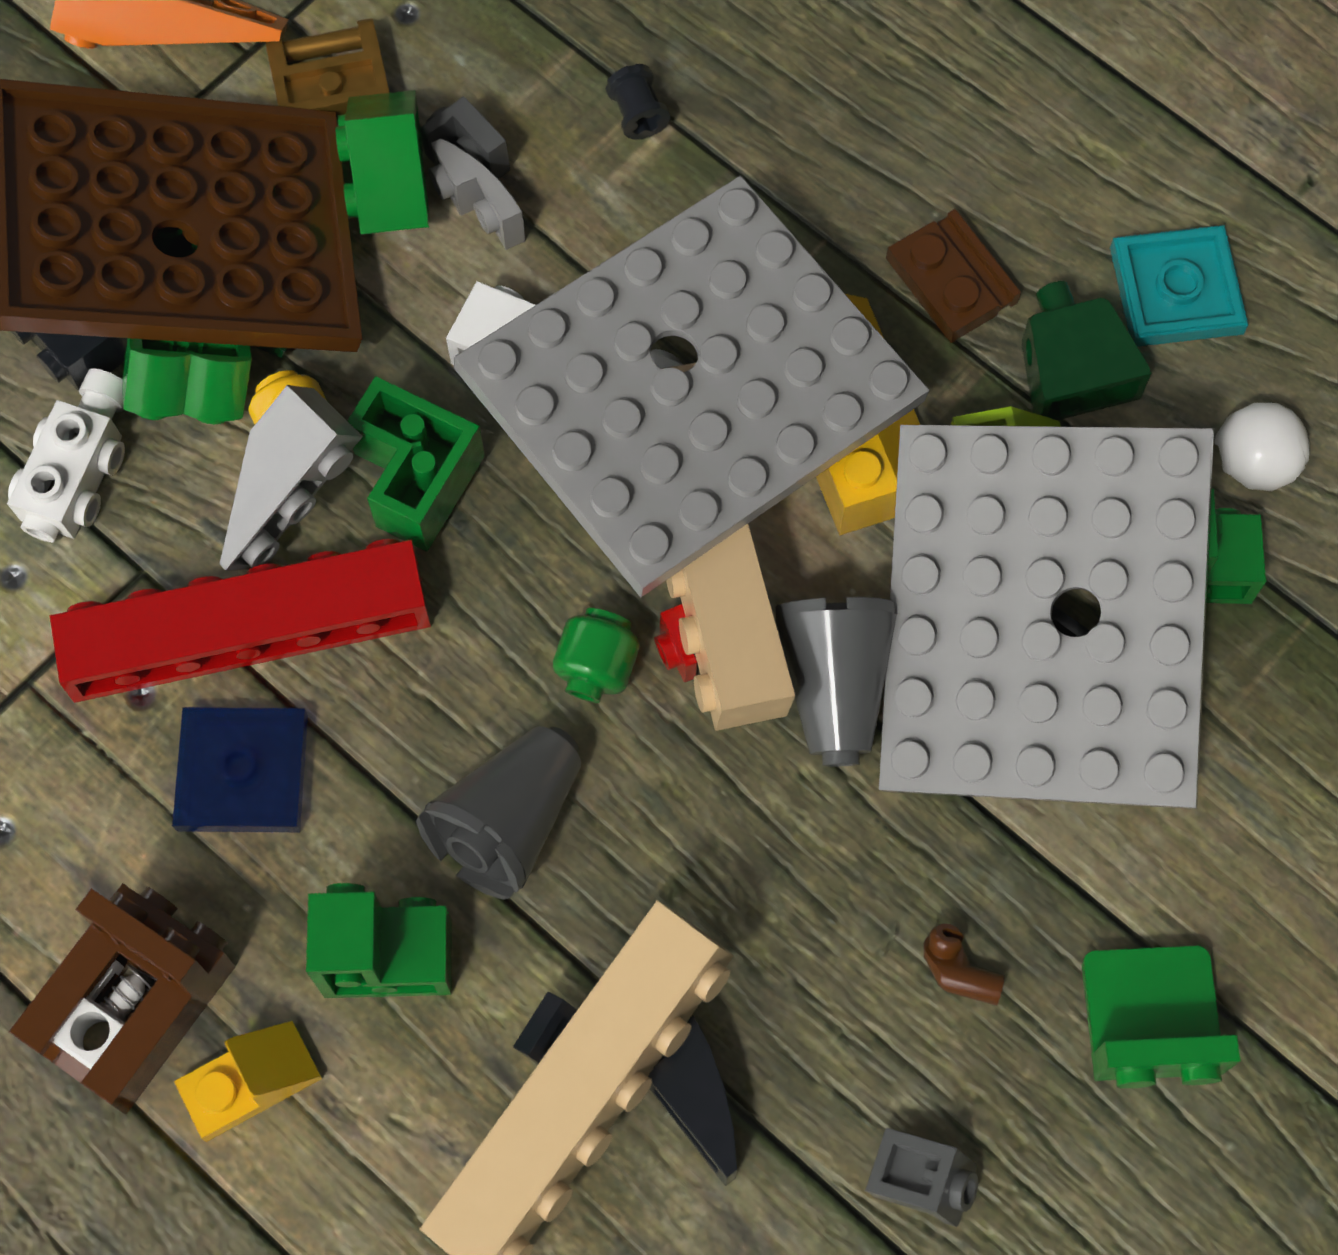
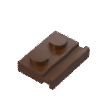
(952, 275)

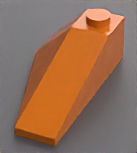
(163, 22)

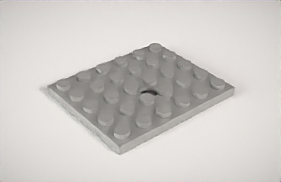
(674, 457)
(978, 674)

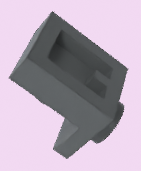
(469, 131)
(923, 1176)

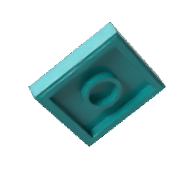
(1178, 286)

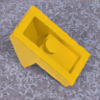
(248, 1079)

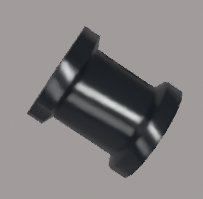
(637, 101)

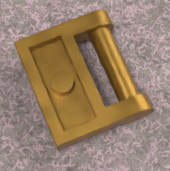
(328, 81)

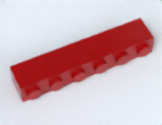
(239, 620)

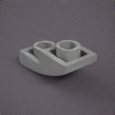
(477, 189)

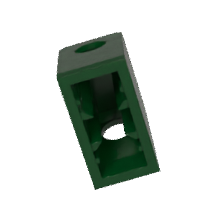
(1079, 356)

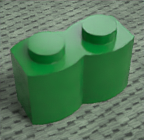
(186, 379)

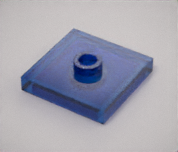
(240, 770)

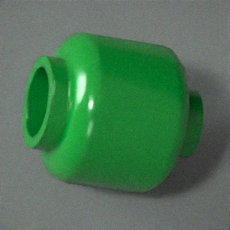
(596, 654)

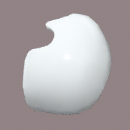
(1263, 446)

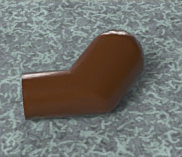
(953, 969)

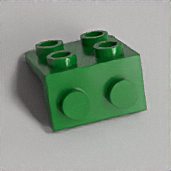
(1155, 1017)

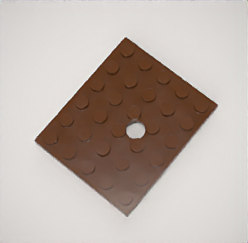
(247, 183)

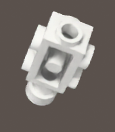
(72, 463)

